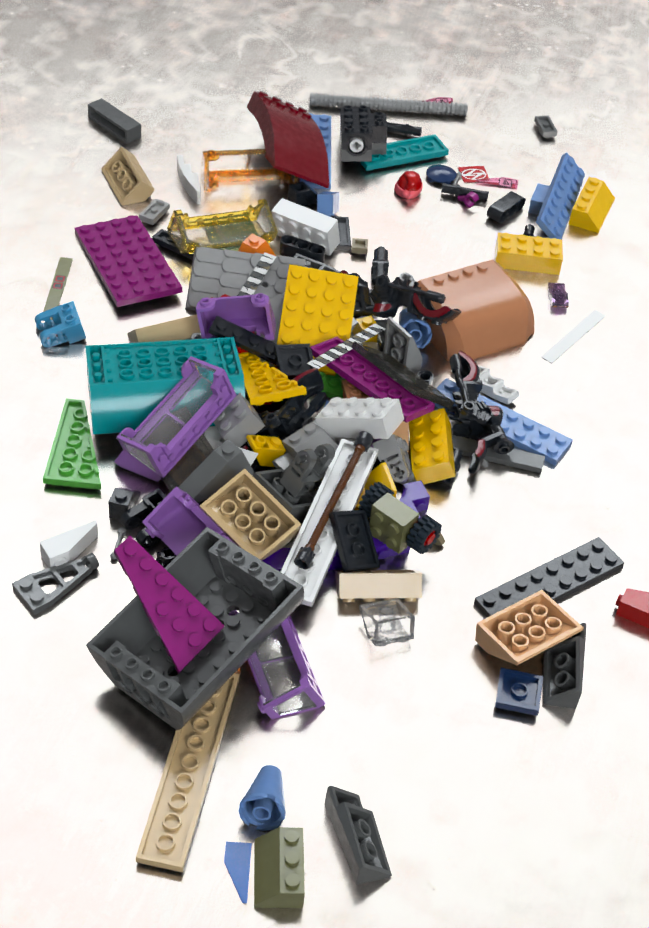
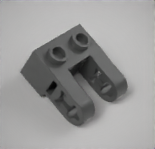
(307, 476)

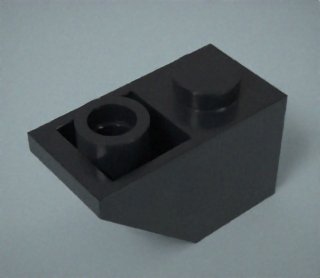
(302, 194)

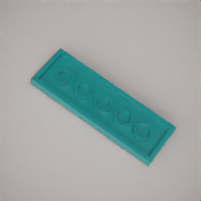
(408, 151)

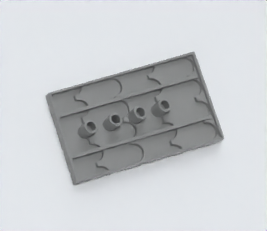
(226, 272)

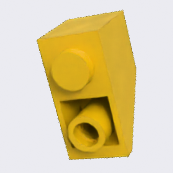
(267, 448)

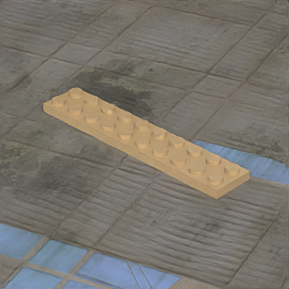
(185, 783)

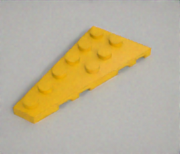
(266, 383)

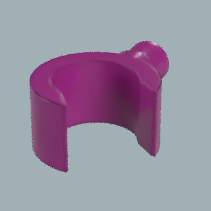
(466, 199)

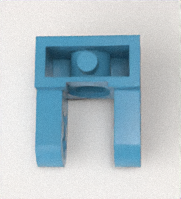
(65, 323)

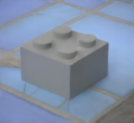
(238, 421)

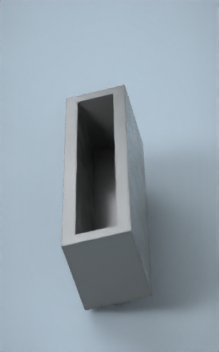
(114, 120)

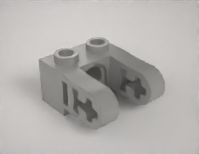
(395, 454)

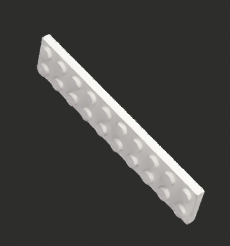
(326, 546)

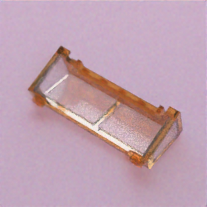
(239, 166)

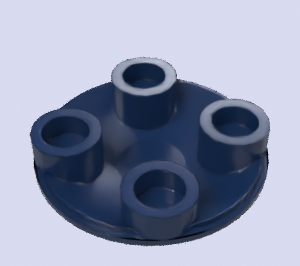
(440, 174)

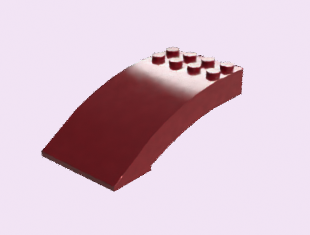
(291, 138)

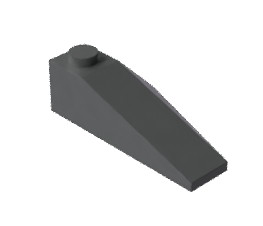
(216, 471)

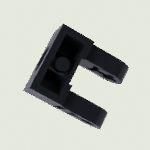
(134, 516)

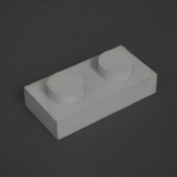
(154, 211)

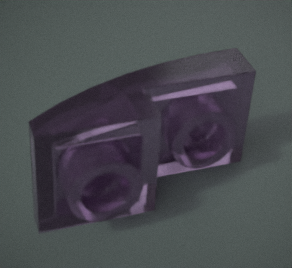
(558, 295)

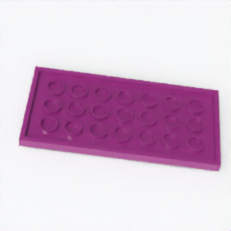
(128, 260)

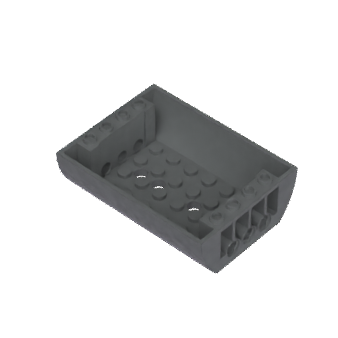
(223, 581)

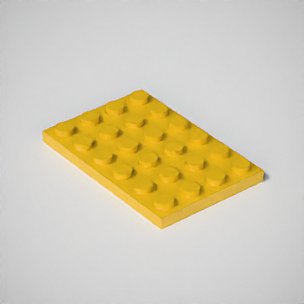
(316, 307)

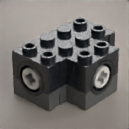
(362, 133)

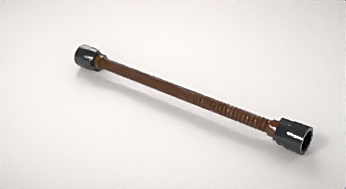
(306, 554)

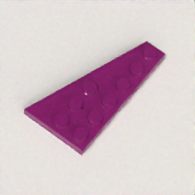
(172, 610)

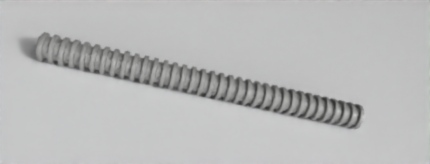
(389, 104)

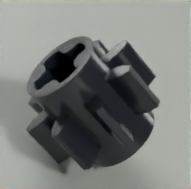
(165, 556)

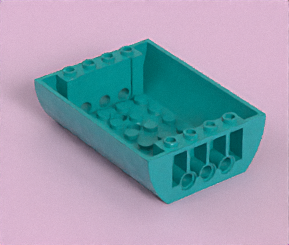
(133, 378)

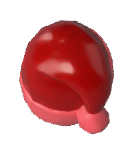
(408, 185)

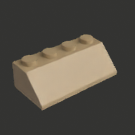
(127, 178)
(167, 331)
(378, 584)

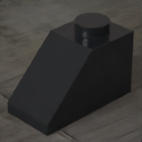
(121, 501)

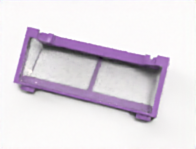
(179, 417)
(284, 674)

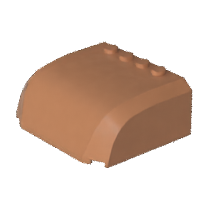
(492, 309)

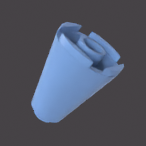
(417, 328)
(264, 800)

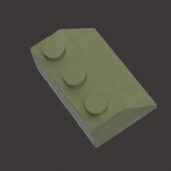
(279, 869)

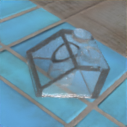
(387, 622)

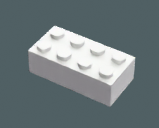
(306, 224)
(351, 415)

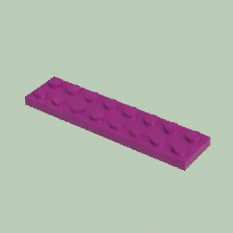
(372, 380)

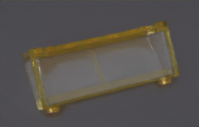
(221, 229)

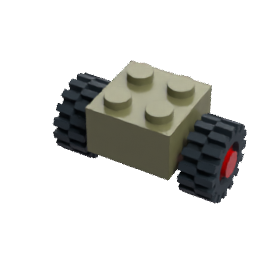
(396, 522)

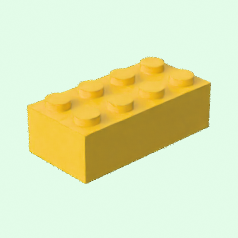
(529, 253)
(432, 447)

